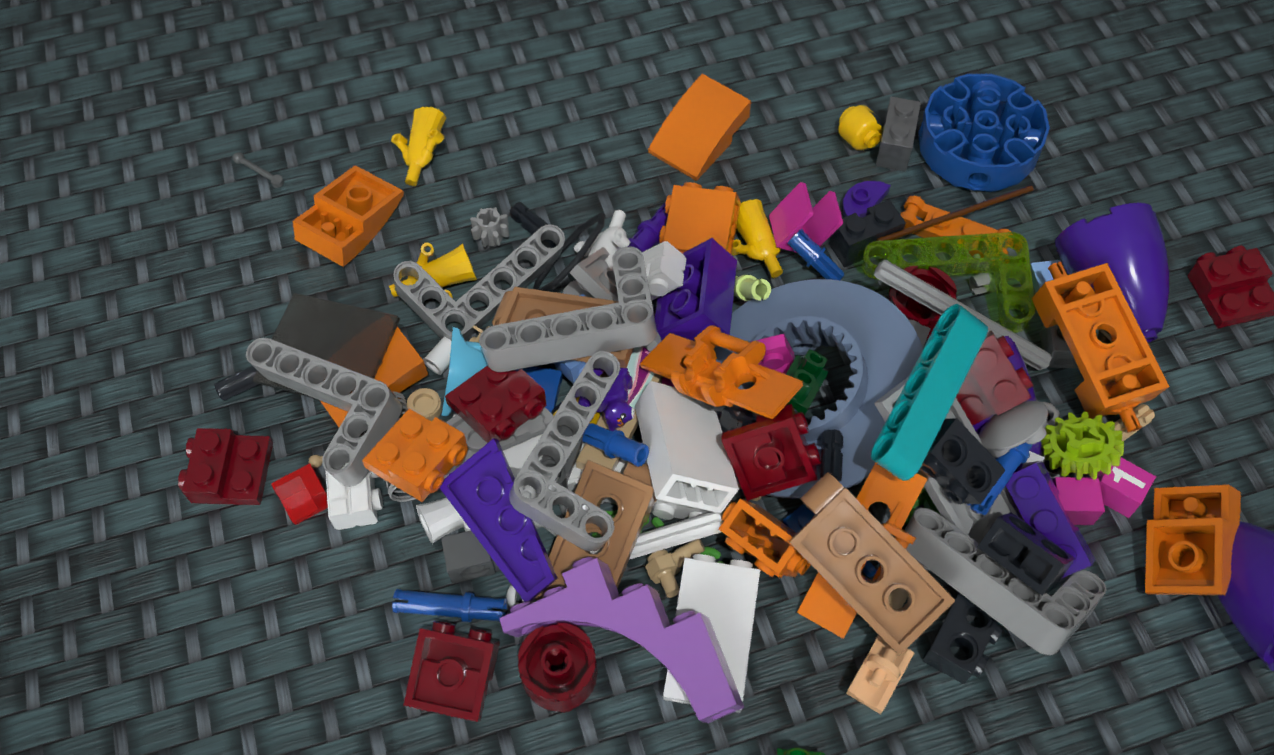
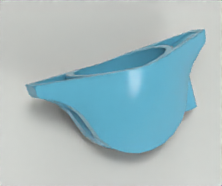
(465, 361)

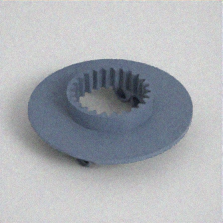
(861, 324)

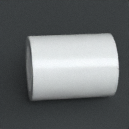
(439, 357)

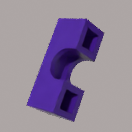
(1041, 509)

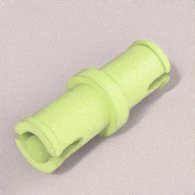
(749, 288)

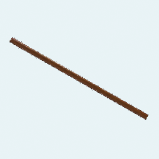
(921, 226)

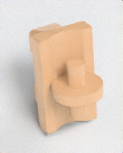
(879, 675)

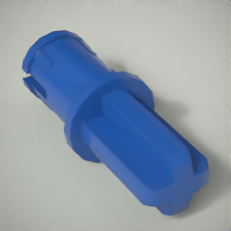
(815, 256)
(616, 444)

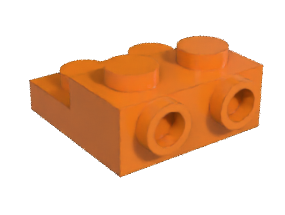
(417, 454)

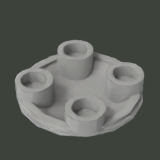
(1014, 428)

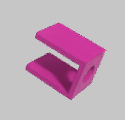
(797, 213)

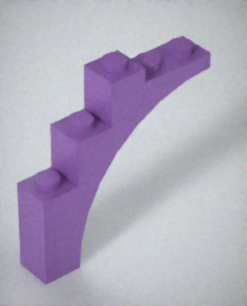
(685, 648)

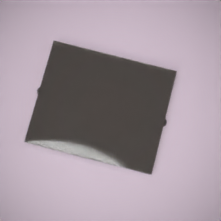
(335, 333)

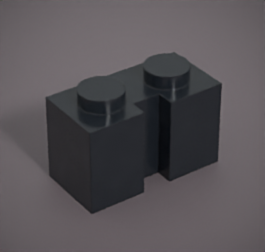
(858, 232)

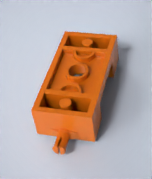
(1114, 373)

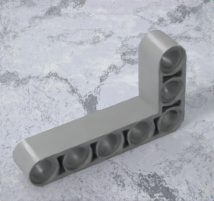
(484, 290)
(580, 331)
(305, 374)
(560, 448)
(1036, 619)

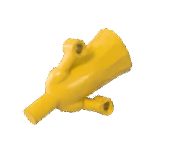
(422, 142)
(758, 236)
(445, 270)

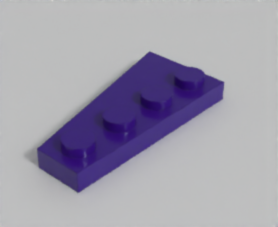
(481, 497)

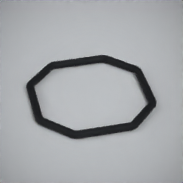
(600, 218)

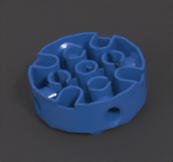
(982, 132)

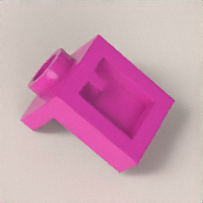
(778, 353)

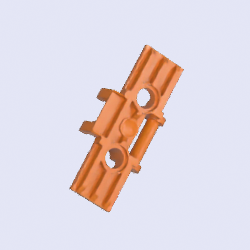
(719, 382)
(822, 602)

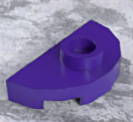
(864, 196)

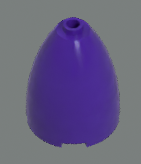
(1135, 252)
(1251, 589)

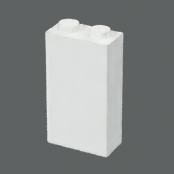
(685, 449)
(729, 600)

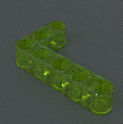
(963, 263)

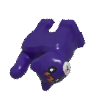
(615, 406)

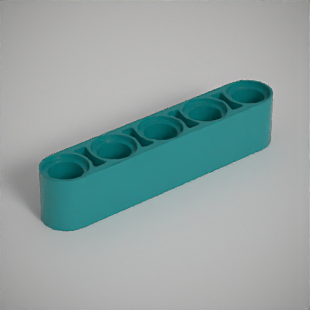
(929, 392)

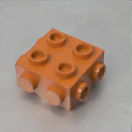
(700, 214)
(763, 536)

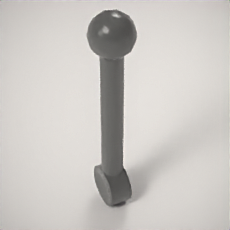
(276, 180)

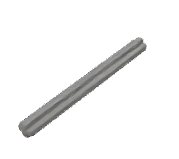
(939, 302)

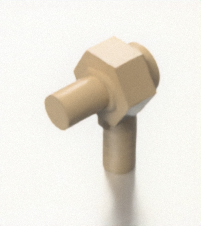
(664, 566)

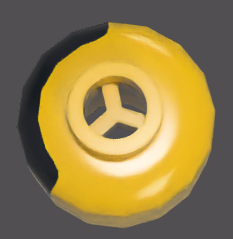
(860, 127)

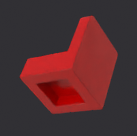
(301, 494)

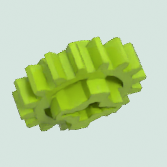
(1082, 445)

